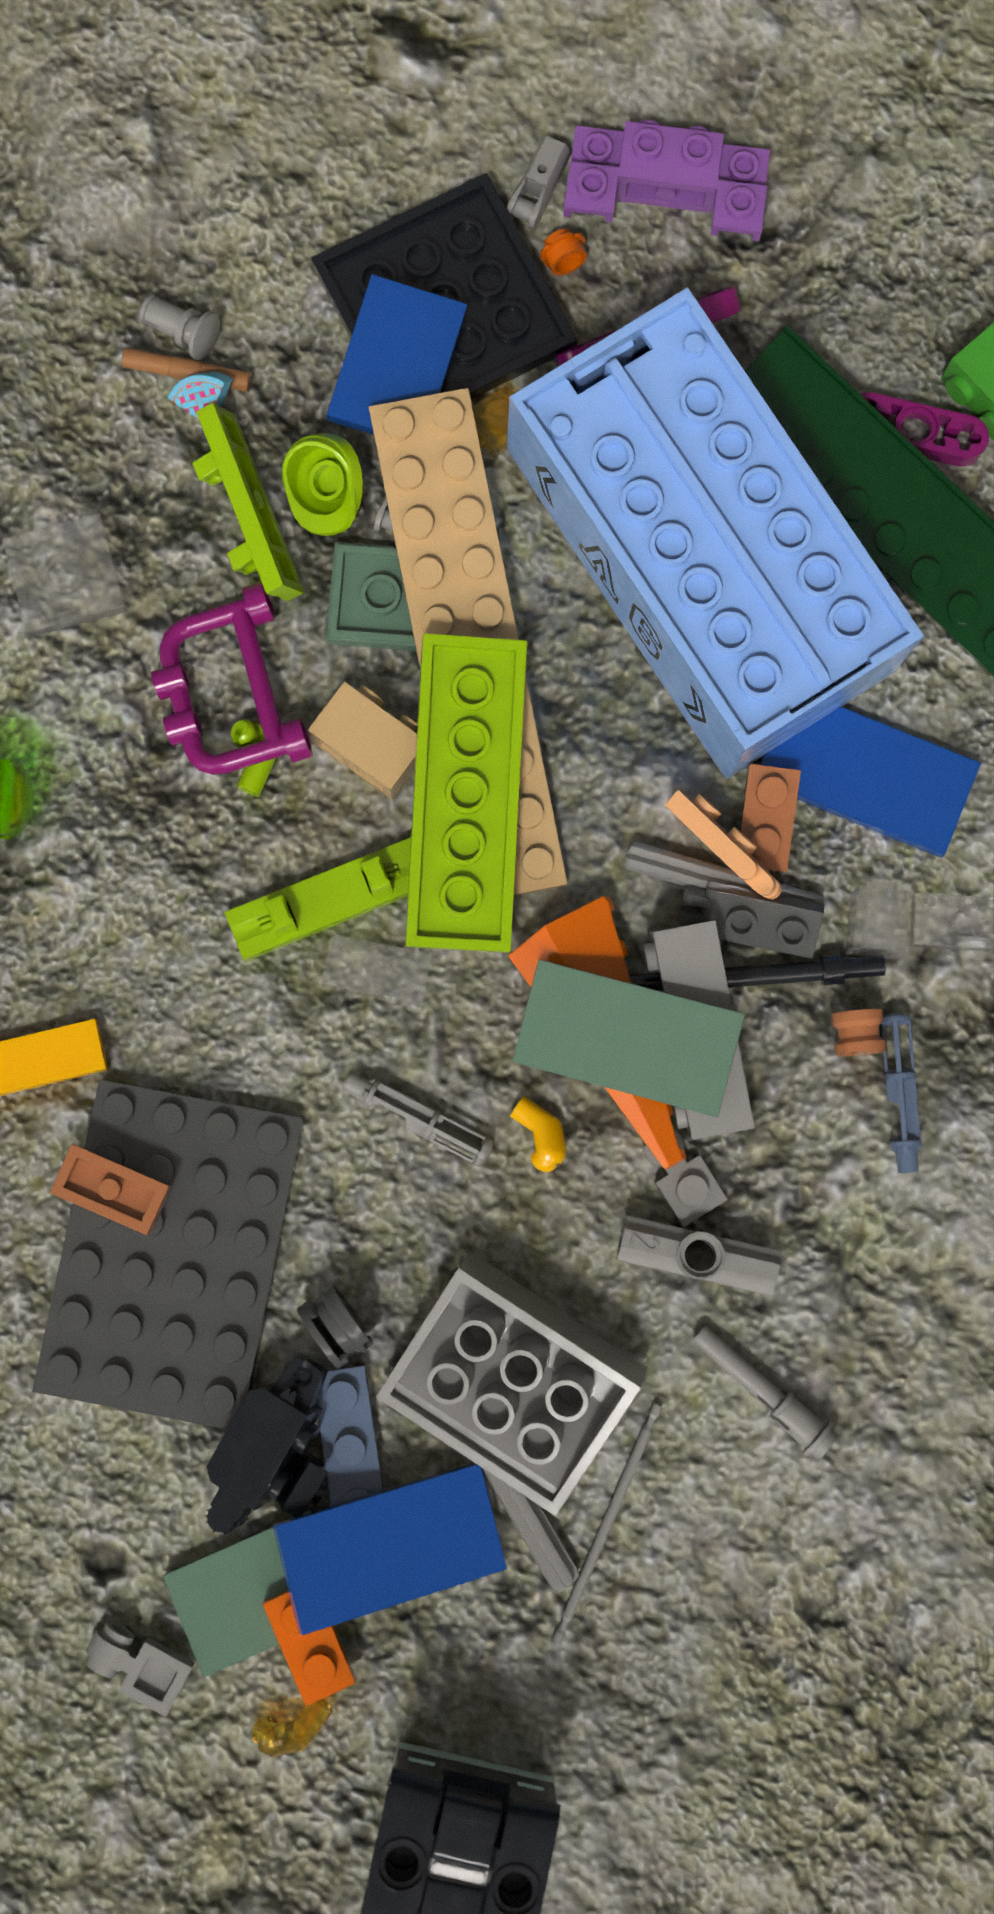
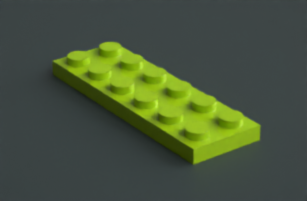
(466, 793)

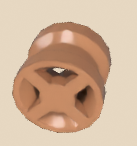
(858, 1032)

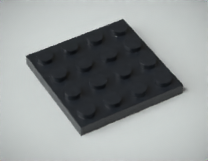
(470, 253)

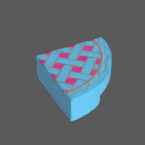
(200, 390)

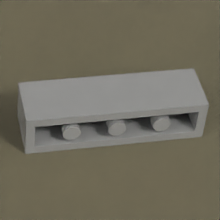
(693, 967)

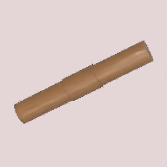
(181, 367)

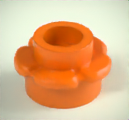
(564, 252)

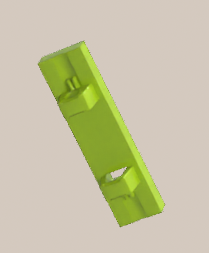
(233, 465)
(321, 901)

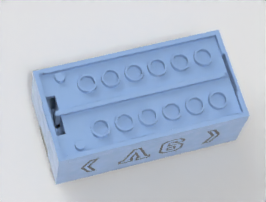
(707, 533)

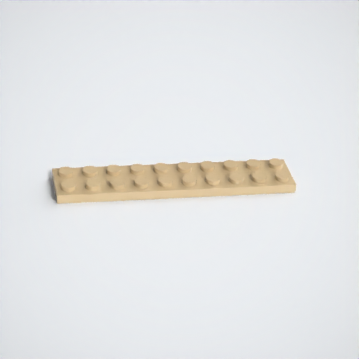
(458, 575)

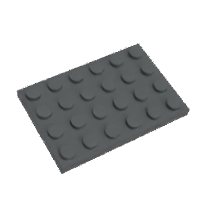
(178, 1313)

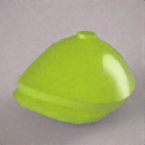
(323, 483)

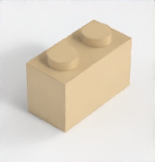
(367, 738)

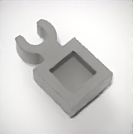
(688, 1187)

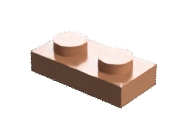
(770, 813)
(110, 1189)

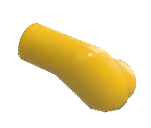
(547, 1134)

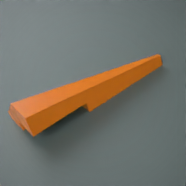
(591, 943)

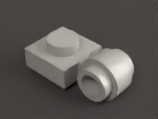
(152, 1674)

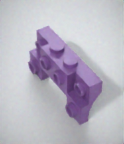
(668, 170)

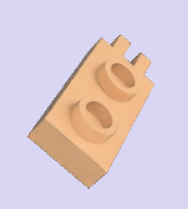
(730, 847)

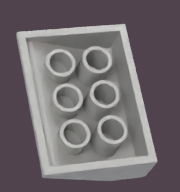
(513, 1383)

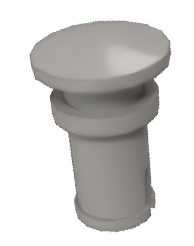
(187, 326)

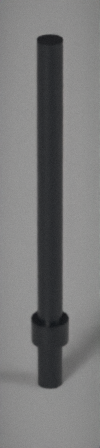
(829, 969)

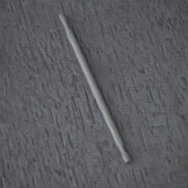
(606, 1524)

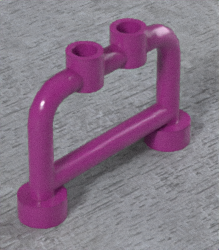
(173, 683)

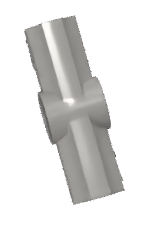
(732, 1261)

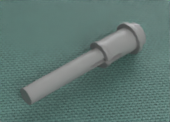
(785, 1409)

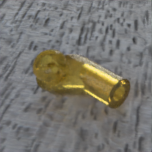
(291, 1736)

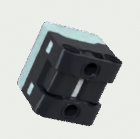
(461, 1837)

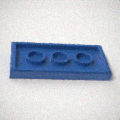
(879, 778)
(389, 1548)

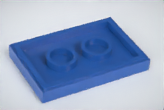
(395, 350)

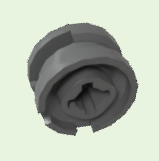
(339, 1321)

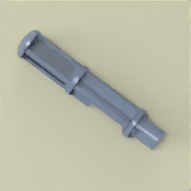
(903, 1091)

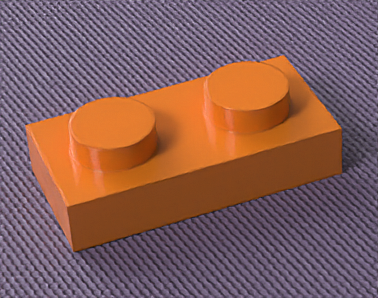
(314, 1658)

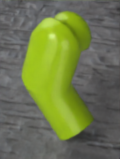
(253, 777)

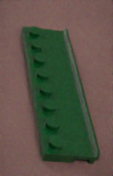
(888, 492)

